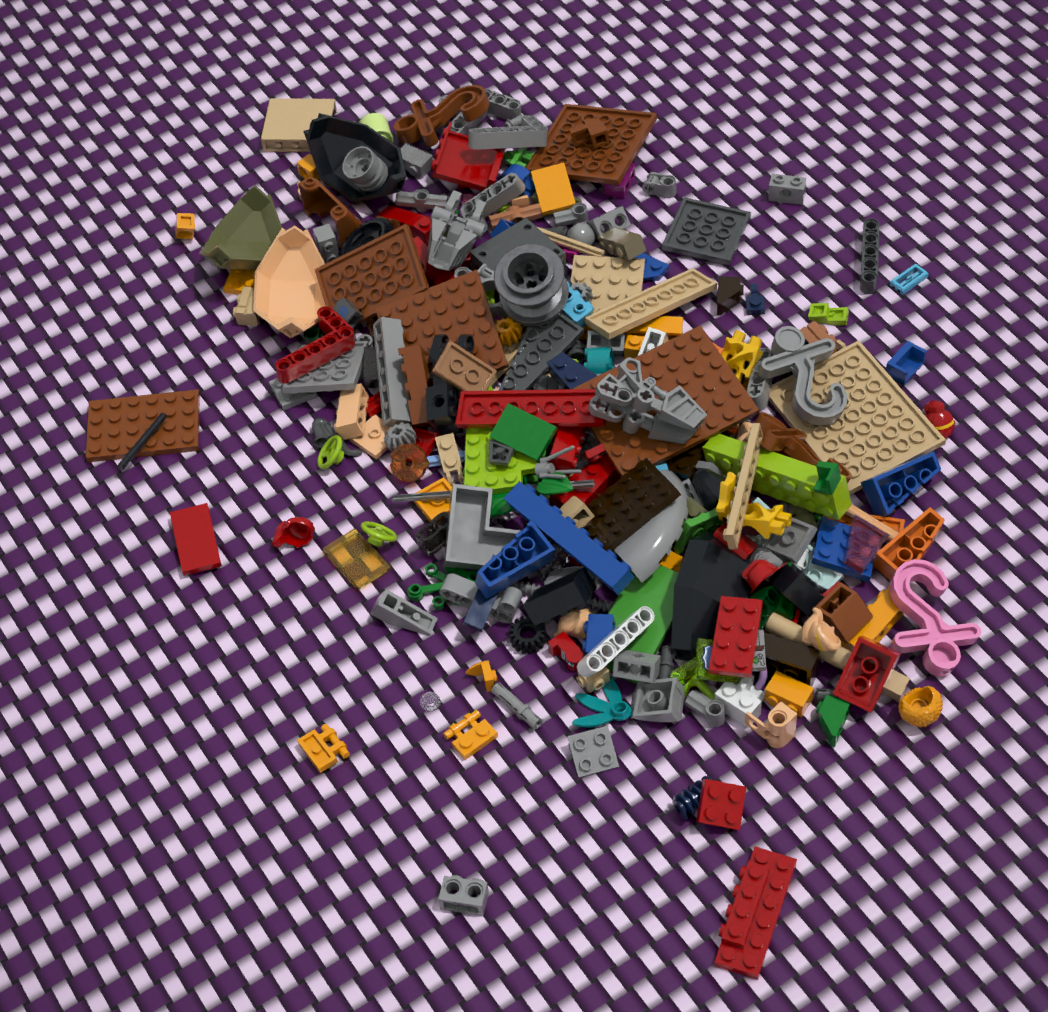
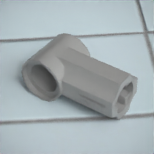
(571, 216)
(706, 707)

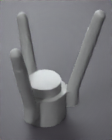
(546, 469)

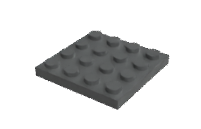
(706, 231)

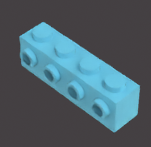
(576, 307)

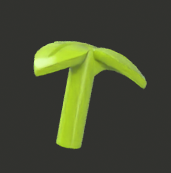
(700, 685)

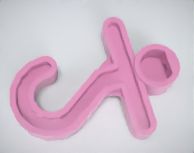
(934, 635)

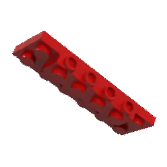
(754, 912)

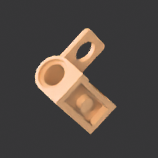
(778, 729)

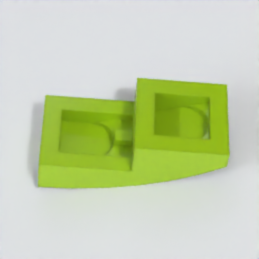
(824, 314)

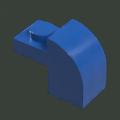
(522, 173)

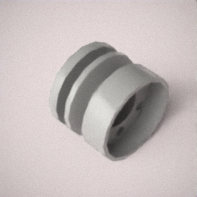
(365, 169)

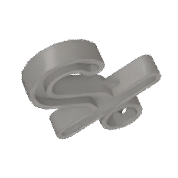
(794, 356)

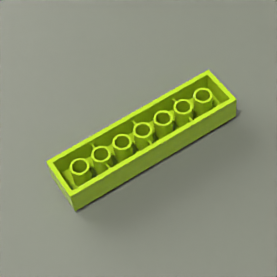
(780, 477)

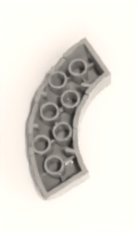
(655, 539)

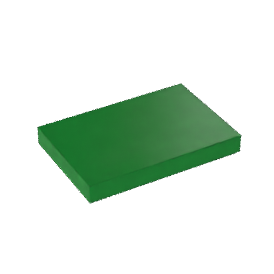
(523, 432)

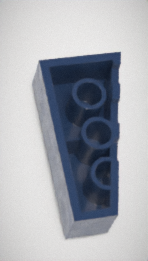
(568, 372)

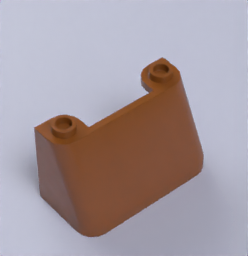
(320, 201)

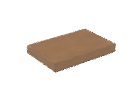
(463, 369)

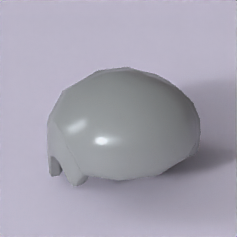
(582, 232)

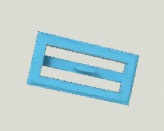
(911, 281)

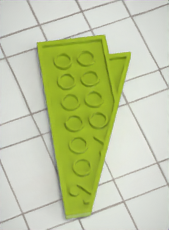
(482, 473)

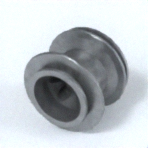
(533, 301)

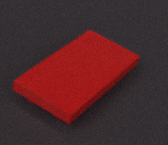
(195, 539)

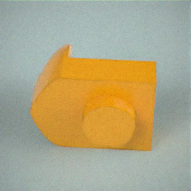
(483, 668)

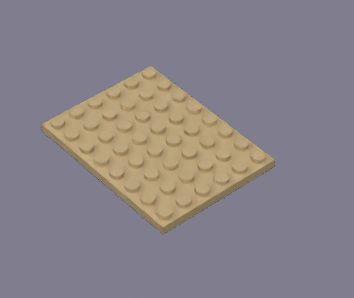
(877, 425)

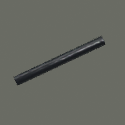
(141, 442)

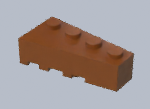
(416, 371)

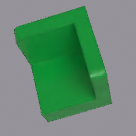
(828, 479)

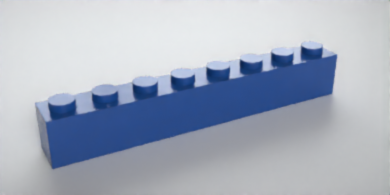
(569, 538)

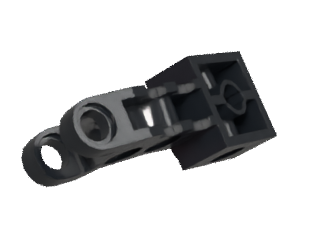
(442, 397)

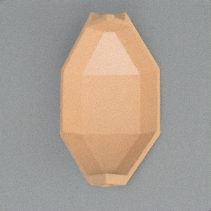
(287, 284)

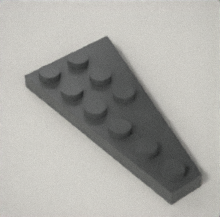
(537, 348)

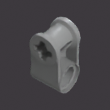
(661, 185)

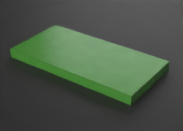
(655, 593)

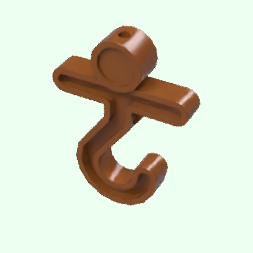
(469, 99)
(791, 441)

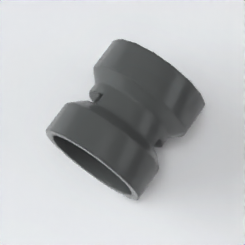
(575, 351)

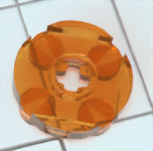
(419, 462)

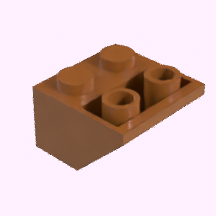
(844, 612)

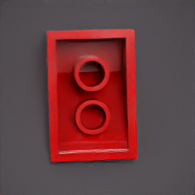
(866, 673)

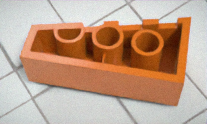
(909, 543)

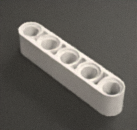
(609, 645)

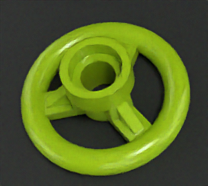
(334, 453)
(378, 533)

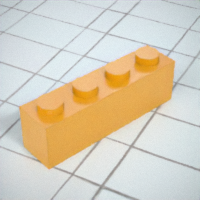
(884, 618)

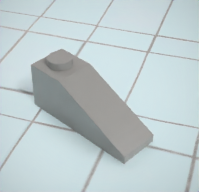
(403, 614)

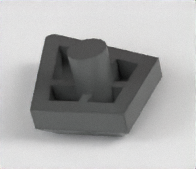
(499, 453)

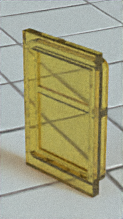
(356, 559)

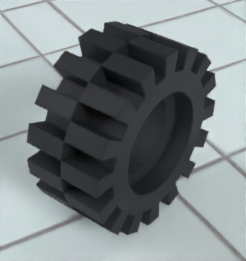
(527, 644)

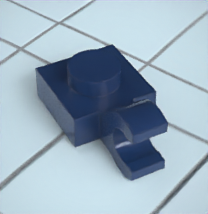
(754, 303)

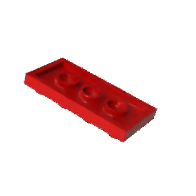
(736, 637)

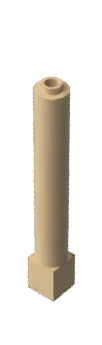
(787, 629)

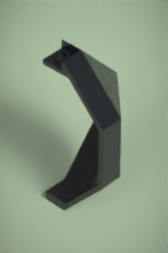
(334, 138)
(704, 576)

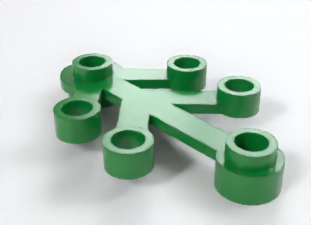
(418, 596)

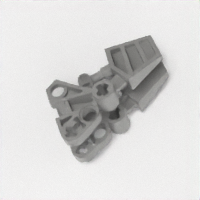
(451, 235)
(676, 413)

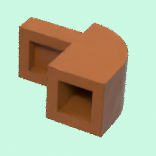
(593, 130)

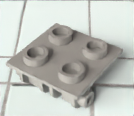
(593, 751)

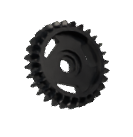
(365, 234)

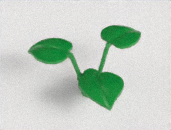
(547, 487)

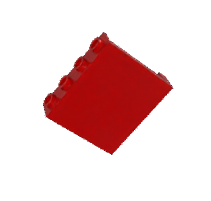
(464, 165)

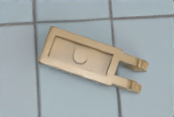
(449, 456)

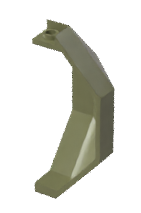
(243, 233)

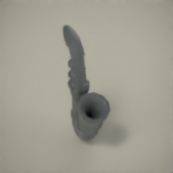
(323, 431)

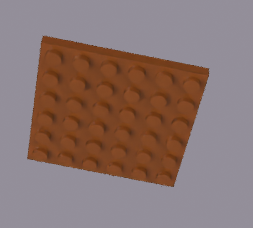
(600, 165)
(453, 310)

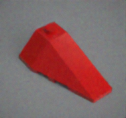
(418, 223)

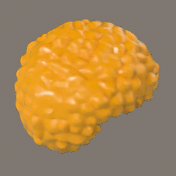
(921, 706)

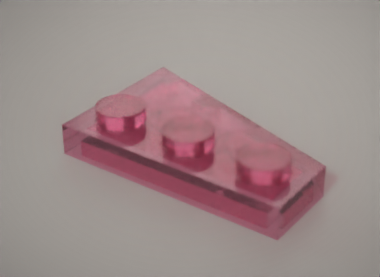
(863, 544)

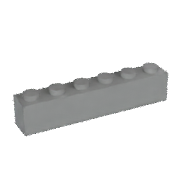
(393, 396)

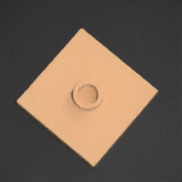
(373, 438)

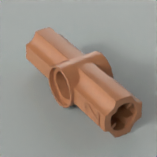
(516, 214)

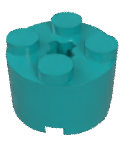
(599, 359)

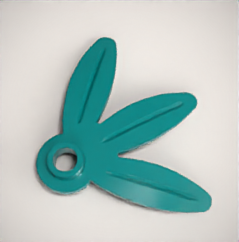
(615, 709)

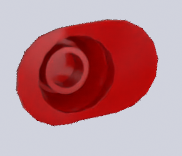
(758, 571)

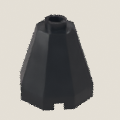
(707, 487)

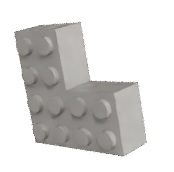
(469, 537)

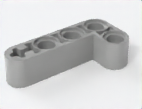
(495, 196)
(759, 387)
(463, 592)

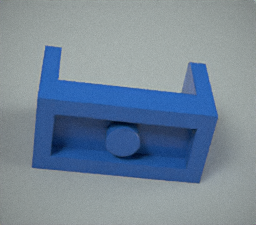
(906, 362)

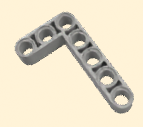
(500, 106)
(530, 134)

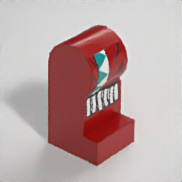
(566, 649)

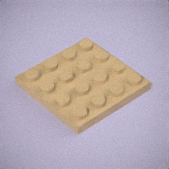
(609, 278)

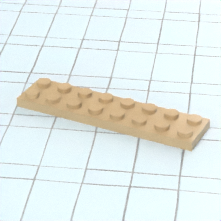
(650, 303)

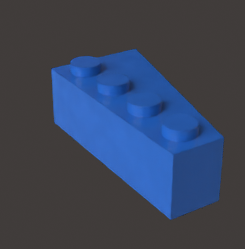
(896, 484)
(515, 561)

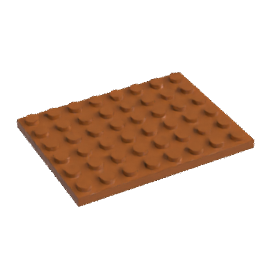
(707, 378)

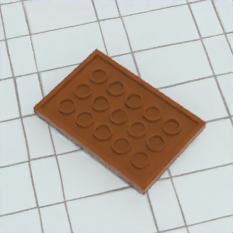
(374, 273)
(120, 422)

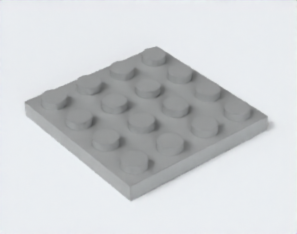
(337, 374)

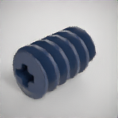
(688, 799)

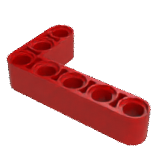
(337, 341)

